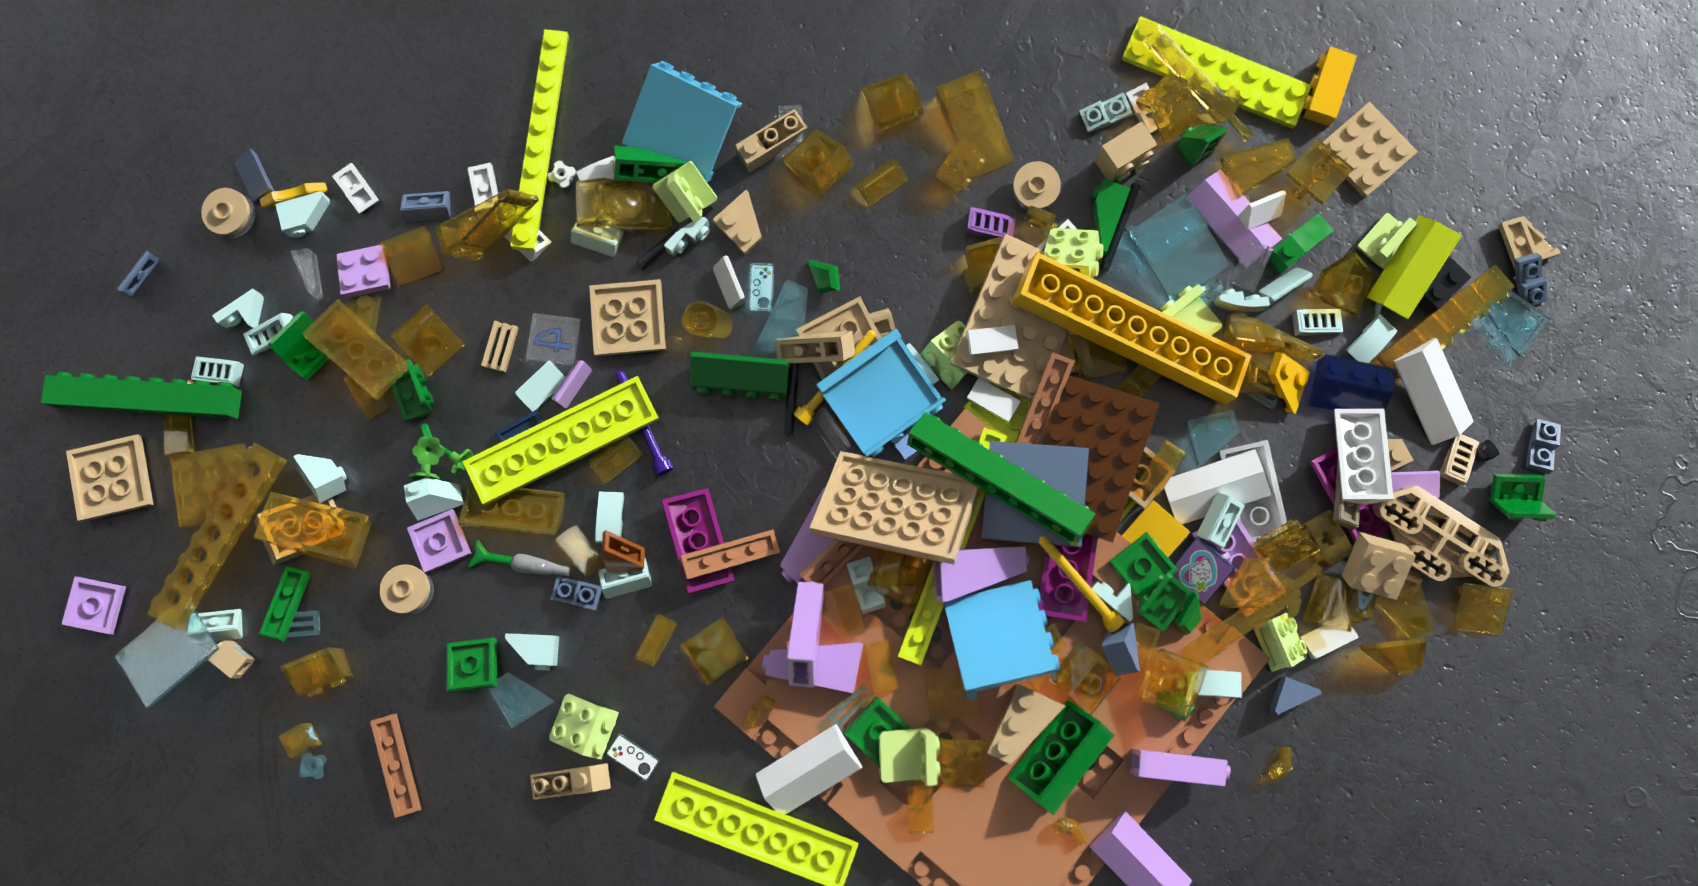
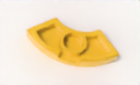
(280, 196)

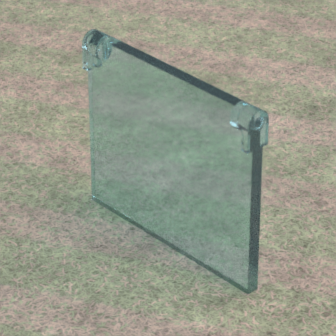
(1178, 247)
(165, 657)

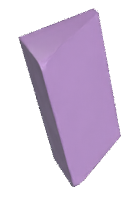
(571, 383)
(1426, 480)

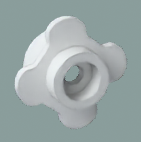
(564, 180)

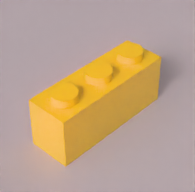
(1329, 86)

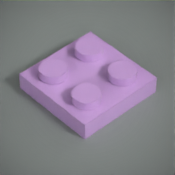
(363, 271)
(439, 541)
(93, 605)

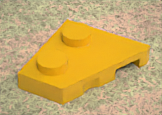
(1288, 380)

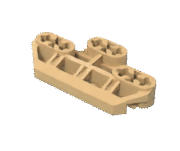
(1441, 544)

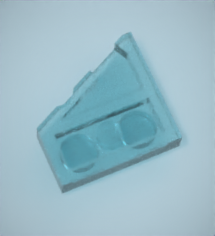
(1211, 433)
(518, 699)

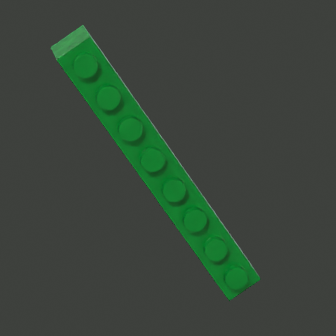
(141, 396)
(1000, 478)

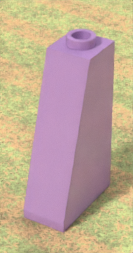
(804, 548)
(977, 570)
(805, 634)
(835, 665)
(1179, 767)

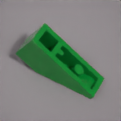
(1200, 142)
(642, 165)
(1107, 209)
(1299, 243)

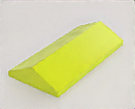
(1414, 266)

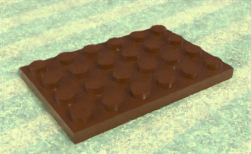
(1116, 433)

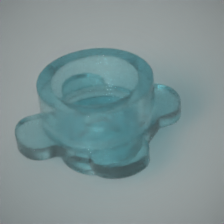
(305, 767)

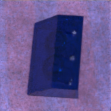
(1351, 384)

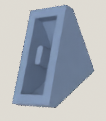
(1121, 650)
(1290, 694)

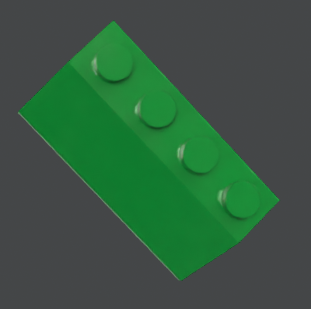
(739, 375)
(1060, 756)

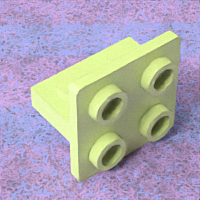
(685, 193)
(1385, 239)
(1281, 642)

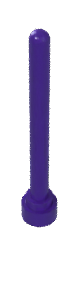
(660, 464)

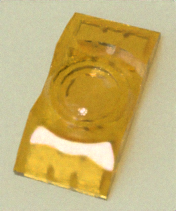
(620, 205)

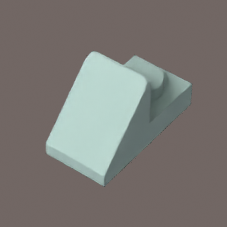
(246, 307)
(1120, 603)

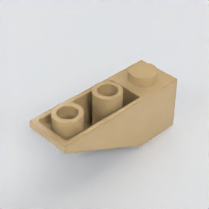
(770, 140)
(570, 781)

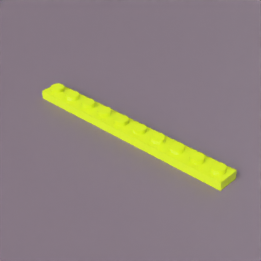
(540, 135)
(928, 609)

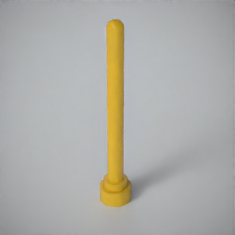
(806, 412)
(1111, 619)

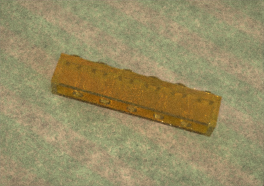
(1453, 315)

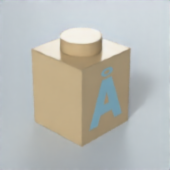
(232, 659)

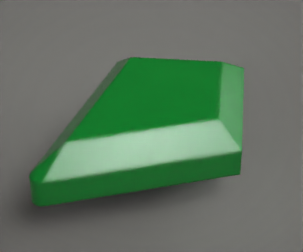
(825, 276)
(1189, 615)

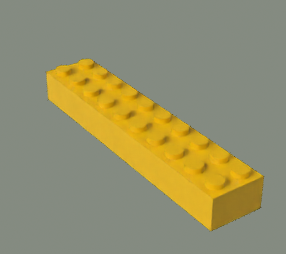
(1131, 328)

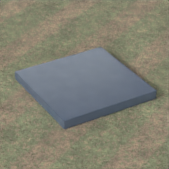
(1058, 466)

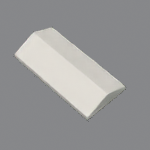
(1434, 392)
(1363, 456)
(1237, 476)
(1266, 513)
(807, 771)

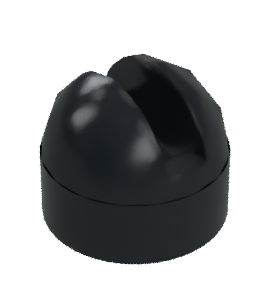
(1487, 450)

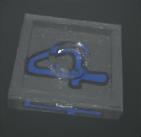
(553, 339)

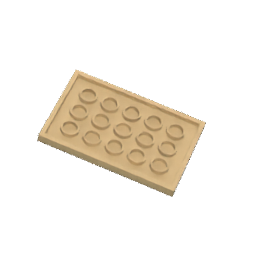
(1036, 337)
(895, 507)

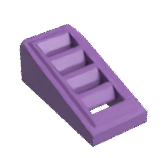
(992, 216)

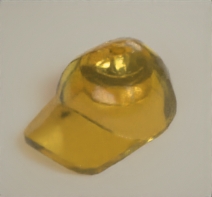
(715, 321)

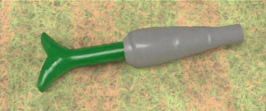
(520, 562)

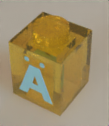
(1360, 604)
(300, 740)

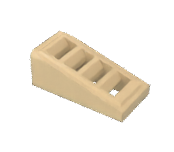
(1453, 476)

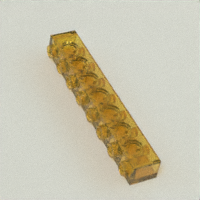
(216, 550)

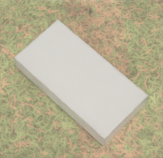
(992, 340)
(993, 400)

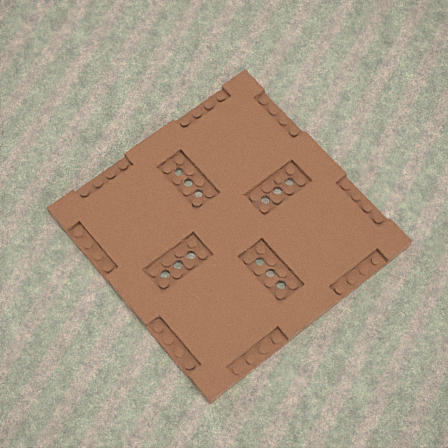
(994, 830)

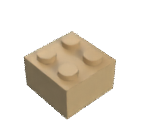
(1126, 153)
(1378, 566)

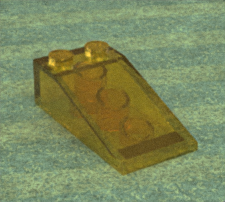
(972, 115)
(484, 225)
(356, 349)
(314, 529)

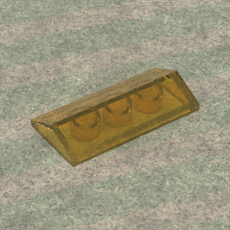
(518, 511)

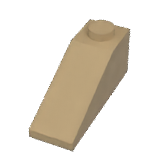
(816, 347)

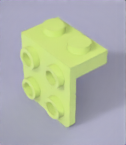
(1075, 249)
(1193, 311)
(940, 353)
(583, 726)
(909, 756)

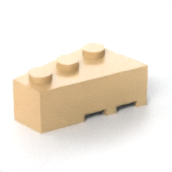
(1021, 723)

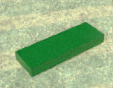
(284, 604)

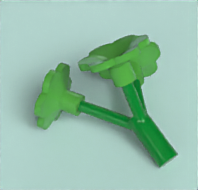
(428, 453)

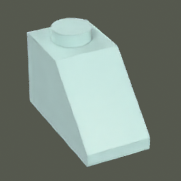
(301, 213)
(321, 476)
(432, 497)
(536, 649)

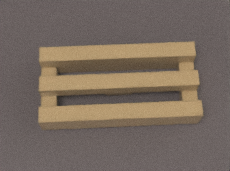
(491, 343)

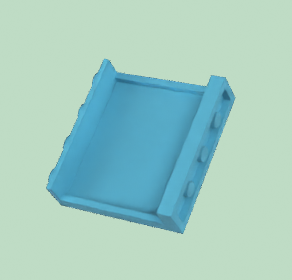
(681, 118)
(880, 393)
(1000, 637)

